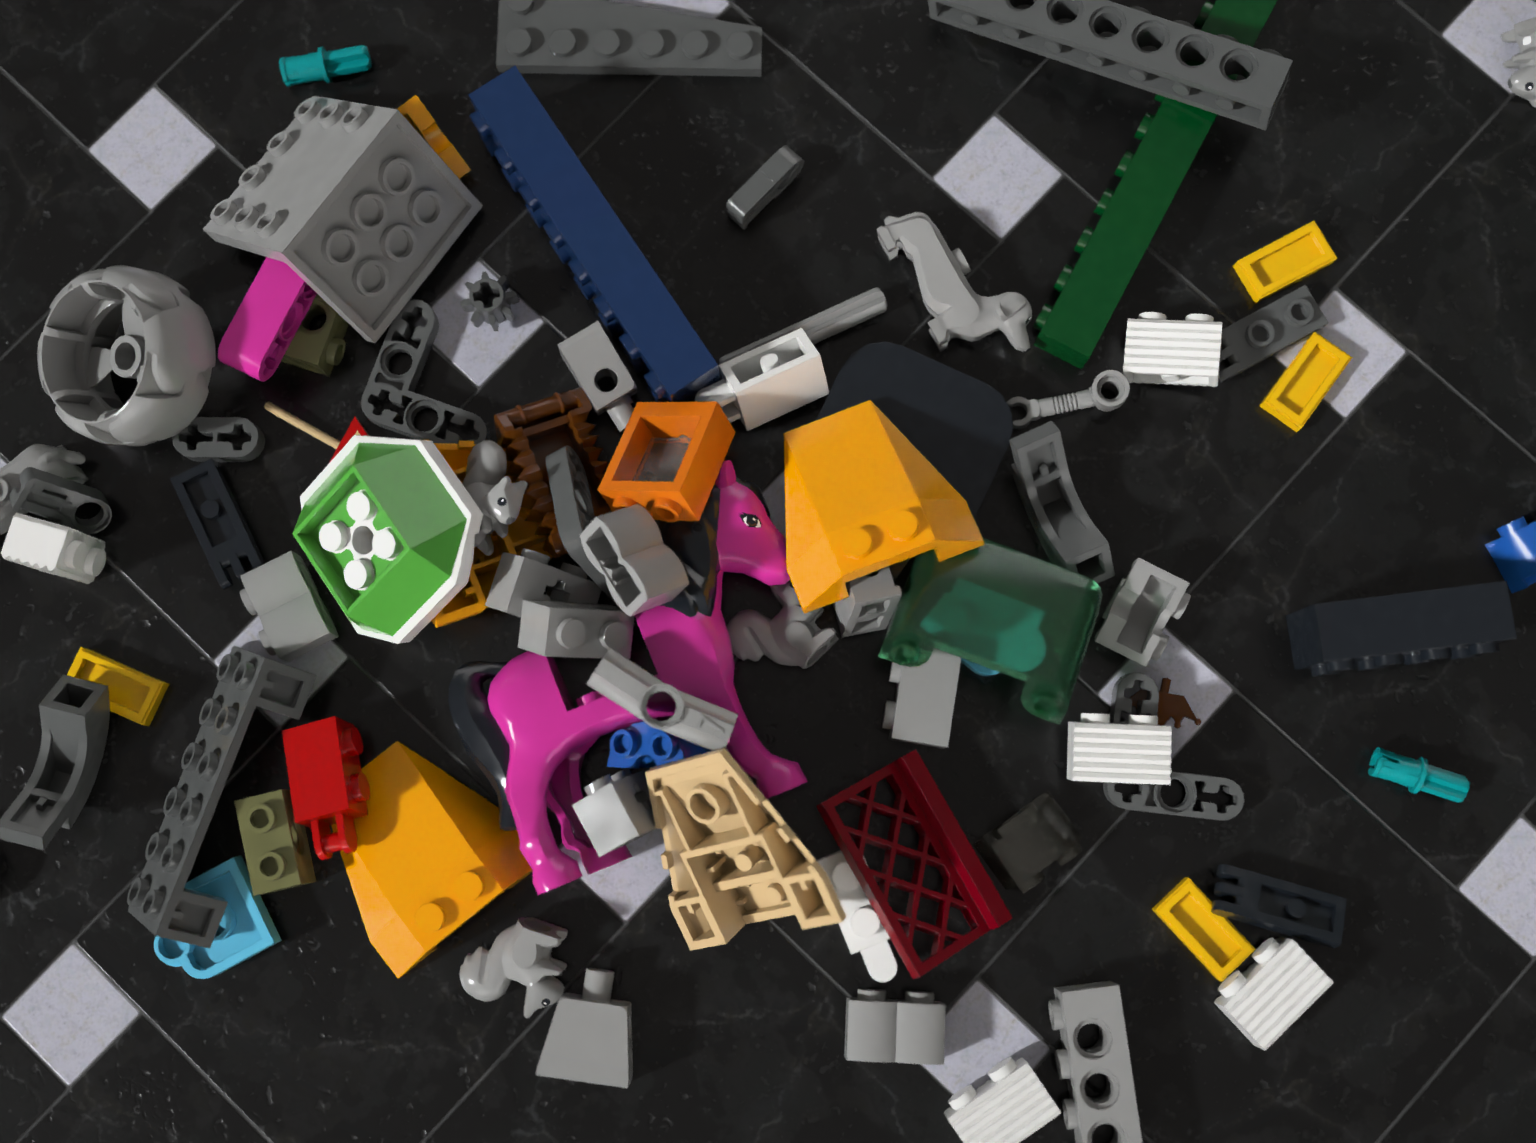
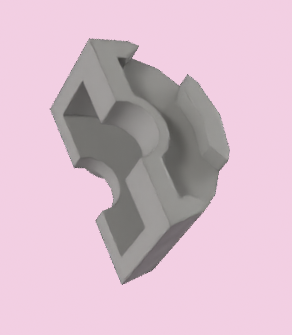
(1141, 611)

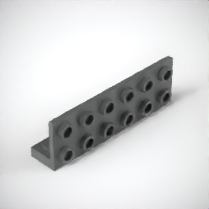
(159, 894)

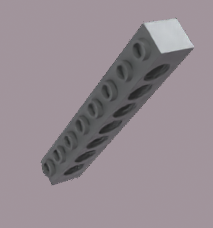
(1121, 56)

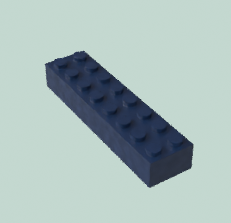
(591, 235)

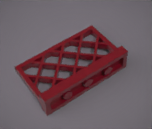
(948, 852)

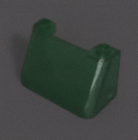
(1000, 614)

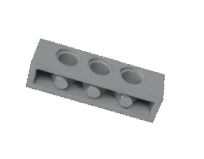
(1117, 1105)

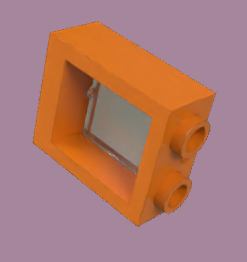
(668, 459)

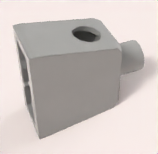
(593, 357)
(590, 1035)

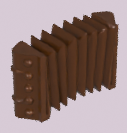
(538, 430)

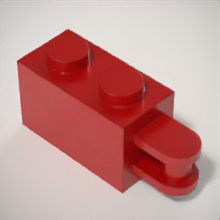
(327, 782)

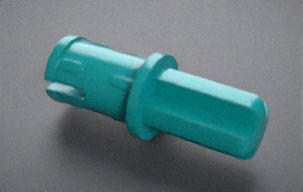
(324, 65)
(1418, 775)

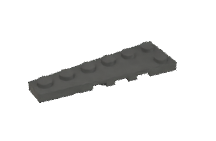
(621, 40)

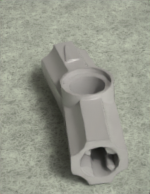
(633, 686)

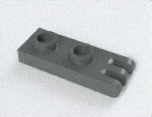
(1269, 331)

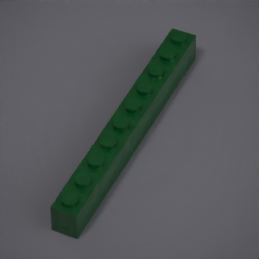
(1138, 203)

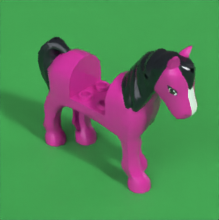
(536, 740)

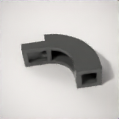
(1054, 505)
(68, 763)

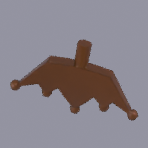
(1169, 705)

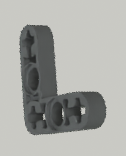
(402, 387)
(573, 507)
(1149, 795)

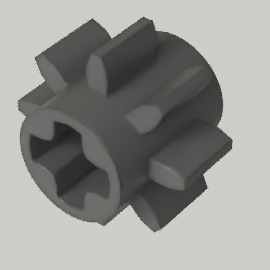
(479, 296)

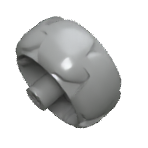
(163, 347)

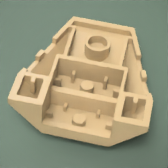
(732, 853)

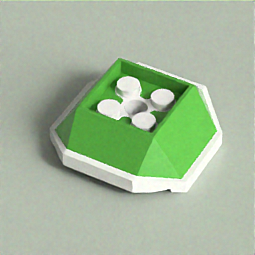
(389, 534)

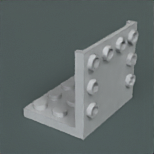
(349, 208)

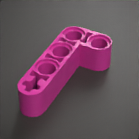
(266, 321)

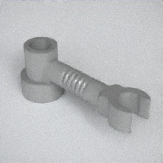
(1092, 397)

